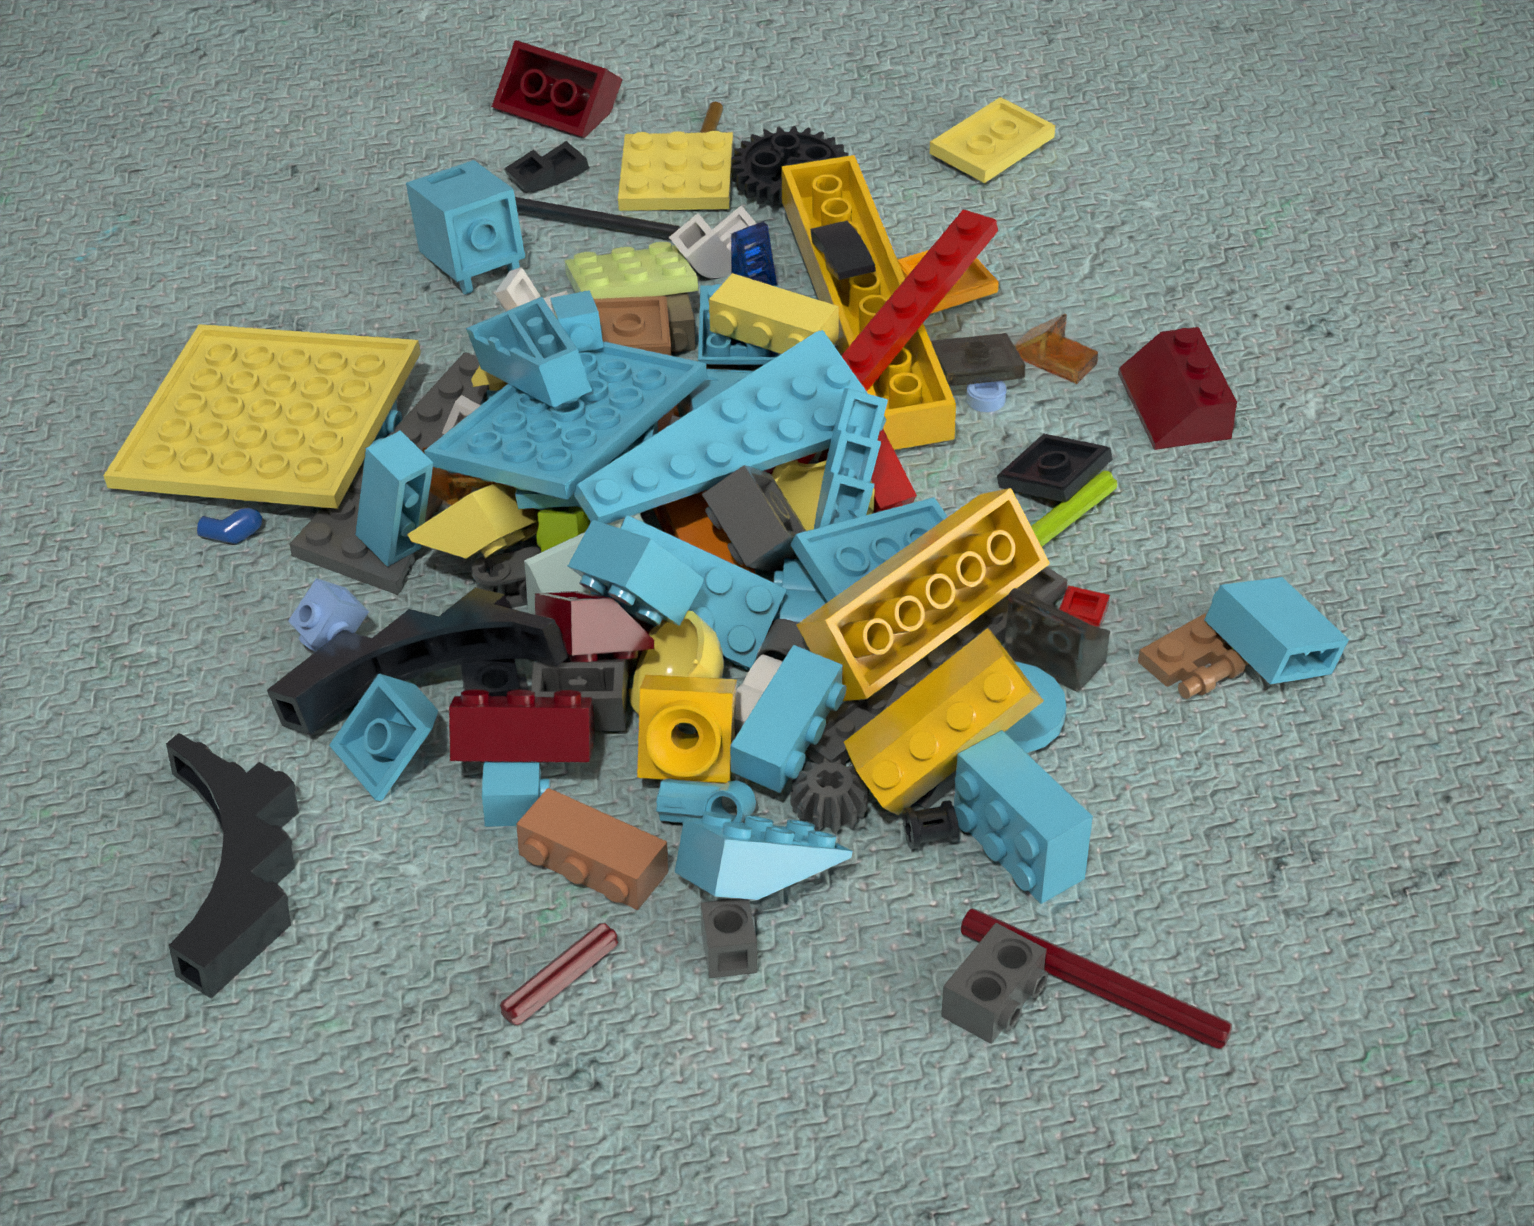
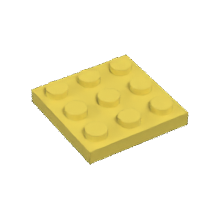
(676, 171)

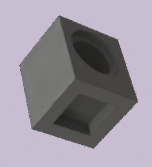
(728, 937)

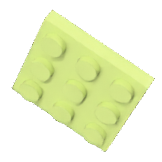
(632, 273)

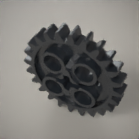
(760, 162)

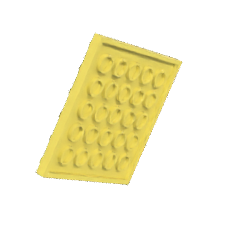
(264, 416)

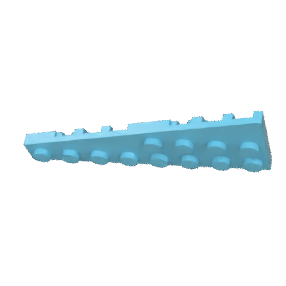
(758, 422)

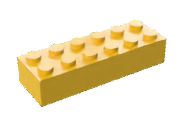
(925, 593)

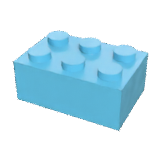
(1022, 817)

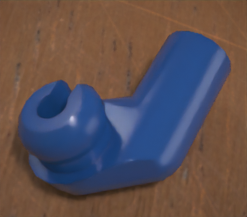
(232, 528)

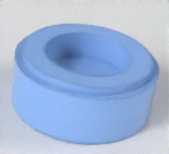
(986, 396)

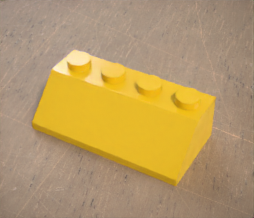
(951, 709)

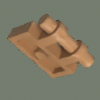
(1186, 653)

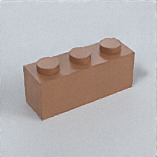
(592, 848)

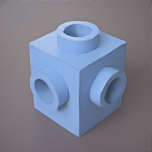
(326, 613)

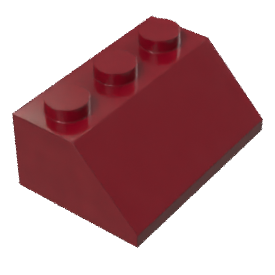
(556, 90)
(1179, 390)
(521, 727)

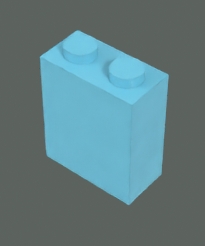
(1276, 630)

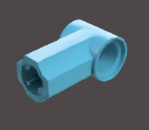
(692, 798)

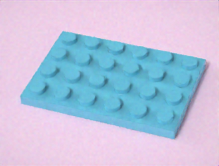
(555, 448)

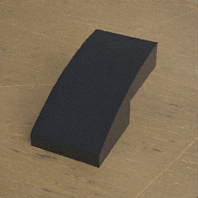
(540, 172)
(843, 250)

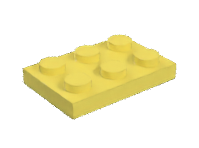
(992, 139)

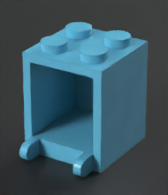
(466, 221)

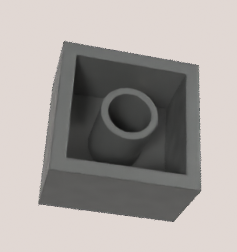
(754, 518)

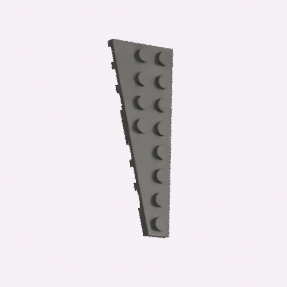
(330, 535)

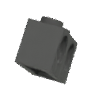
(994, 983)

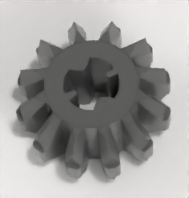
(829, 795)

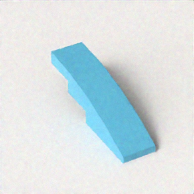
(851, 459)

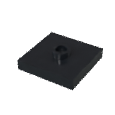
(1054, 467)

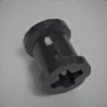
(945, 829)

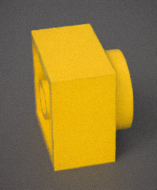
(670, 753)

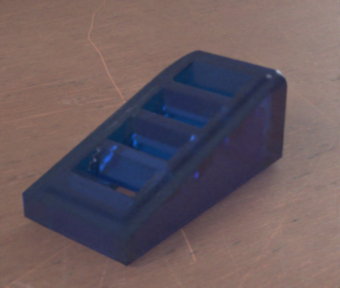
(762, 251)

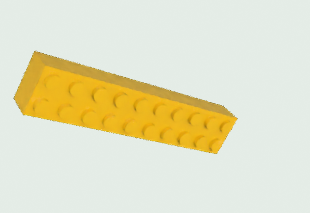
(917, 392)

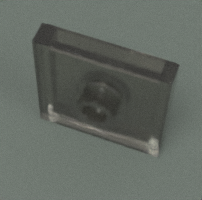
(979, 359)

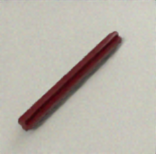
(1114, 985)

